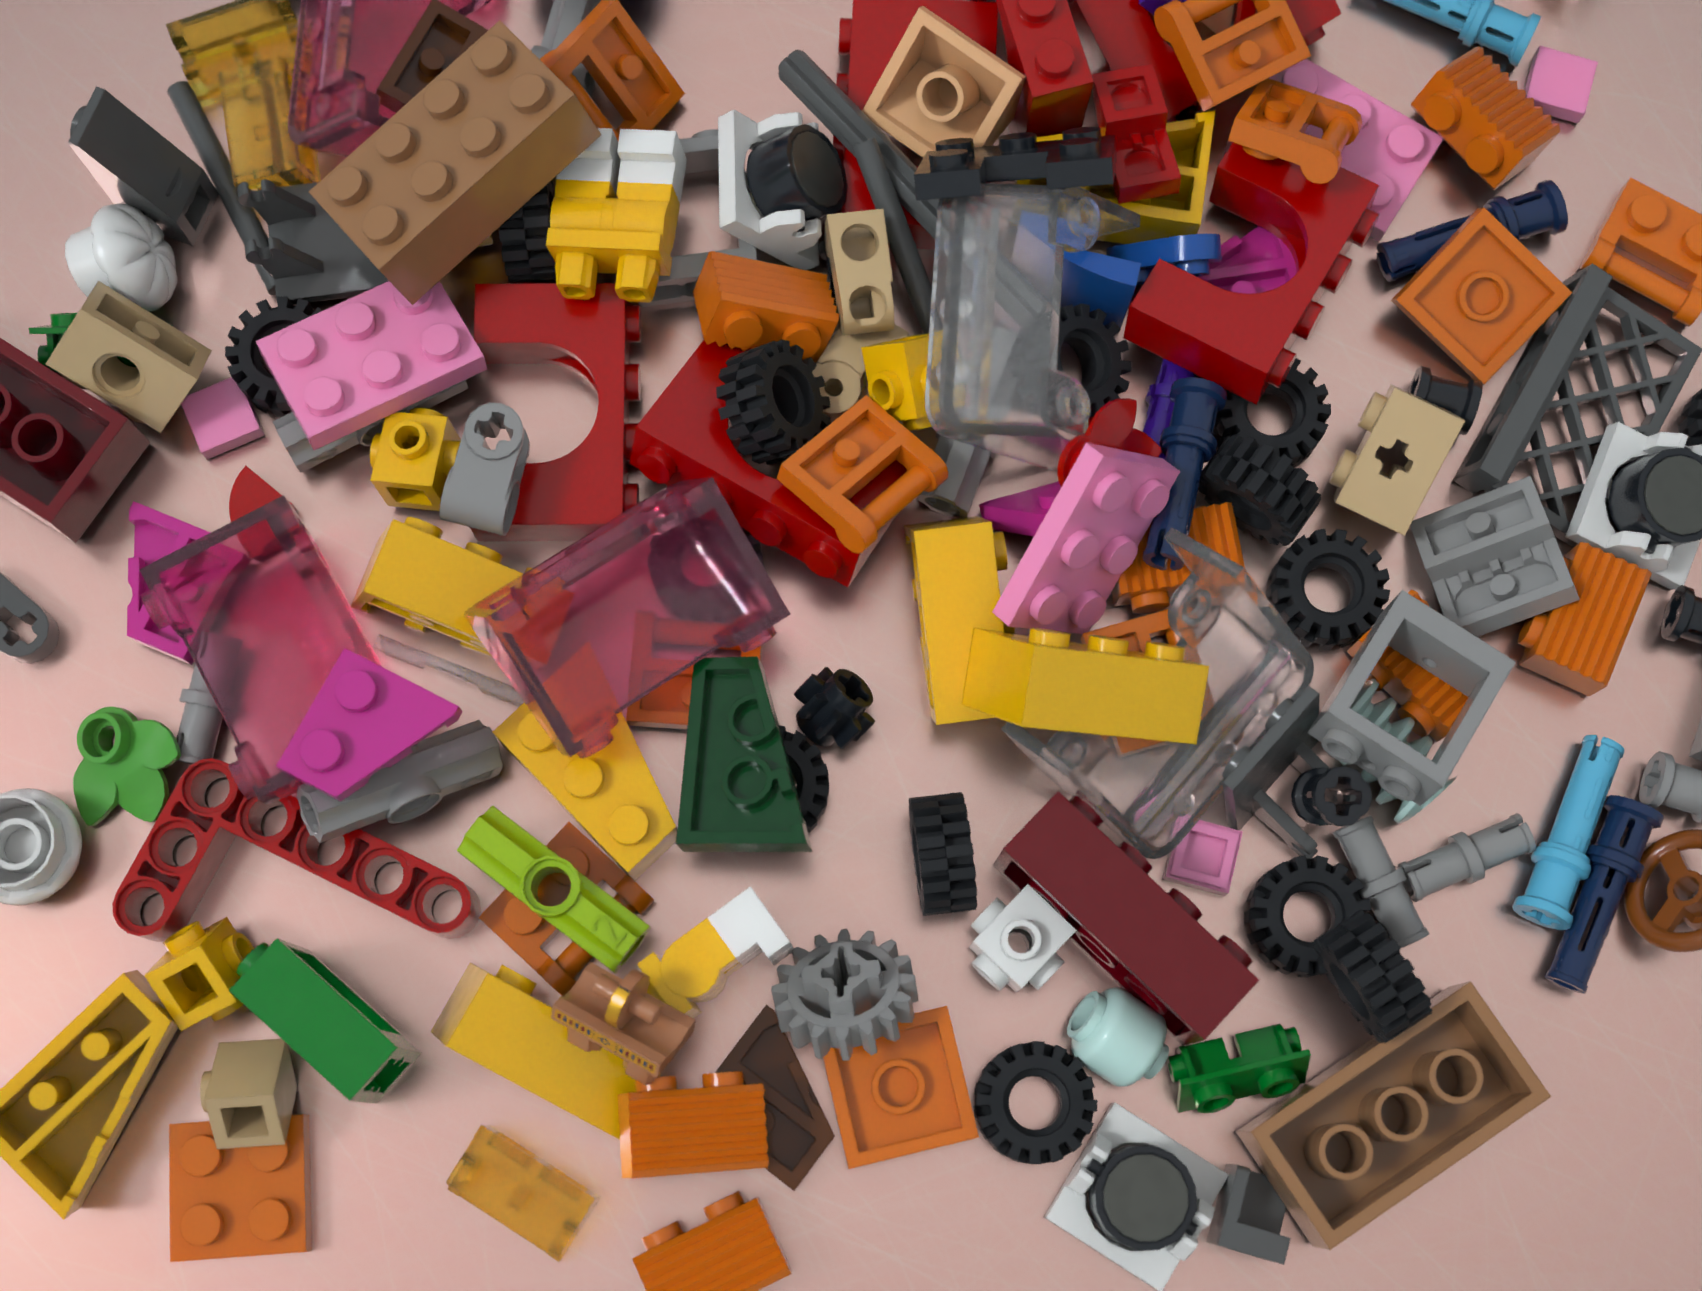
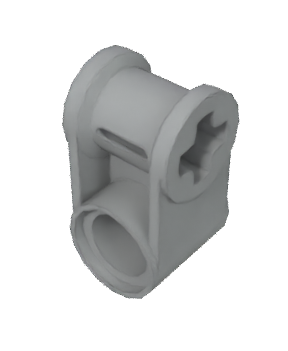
(486, 481)

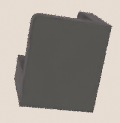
(1249, 1216)

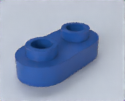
(1187, 252)

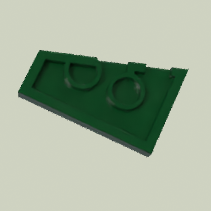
(736, 765)

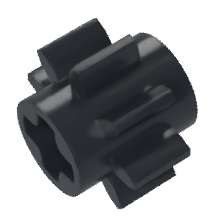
(834, 707)

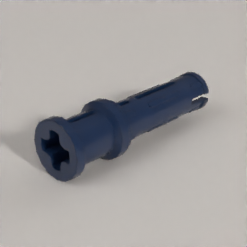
(1521, 216)
(1187, 447)
(1622, 864)

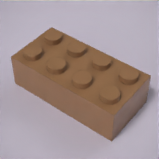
(456, 162)
(1392, 1117)

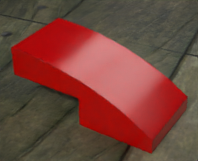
(1135, 112)

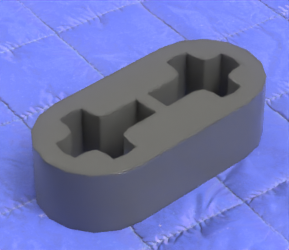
(16, 602)

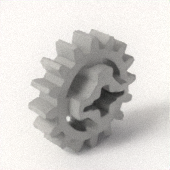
(845, 994)

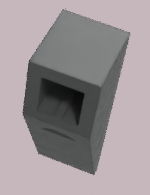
(142, 167)

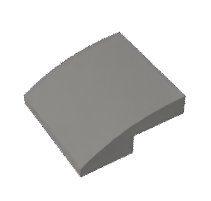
(1494, 559)

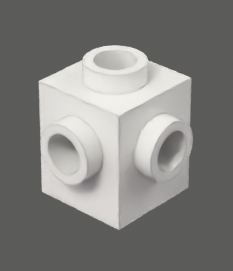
(1040, 928)

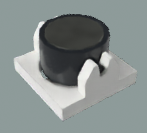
(787, 186)
(1650, 502)
(1139, 1195)

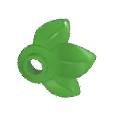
(126, 771)

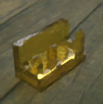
(232, 38)
(257, 126)
(522, 1191)

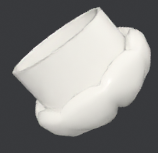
(125, 254)
(36, 845)

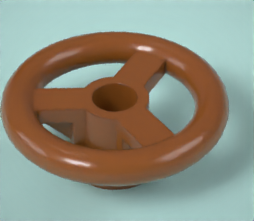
(1681, 887)

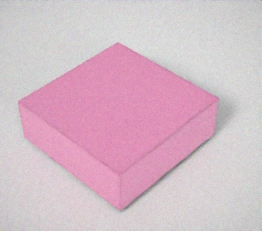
(1560, 83)
(221, 418)
(1205, 858)

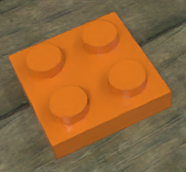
(1481, 296)
(904, 1095)
(238, 1197)

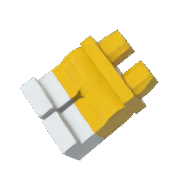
(617, 213)
(704, 957)

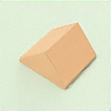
(943, 88)

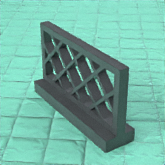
(1545, 371)

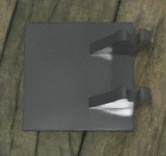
(306, 247)
(1256, 769)

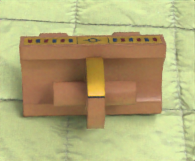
(623, 1020)

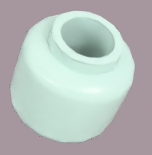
(1118, 1037)

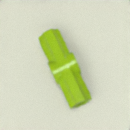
(521, 863)

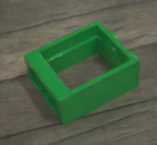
(323, 1020)

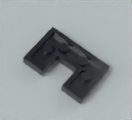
(962, 169)

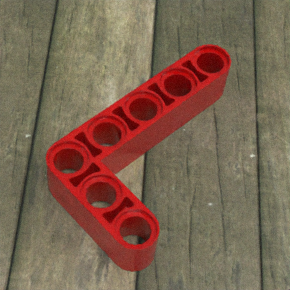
(215, 832)

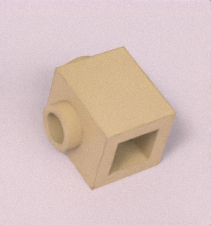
(249, 1093)

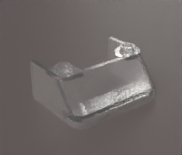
(999, 317)
(1161, 789)

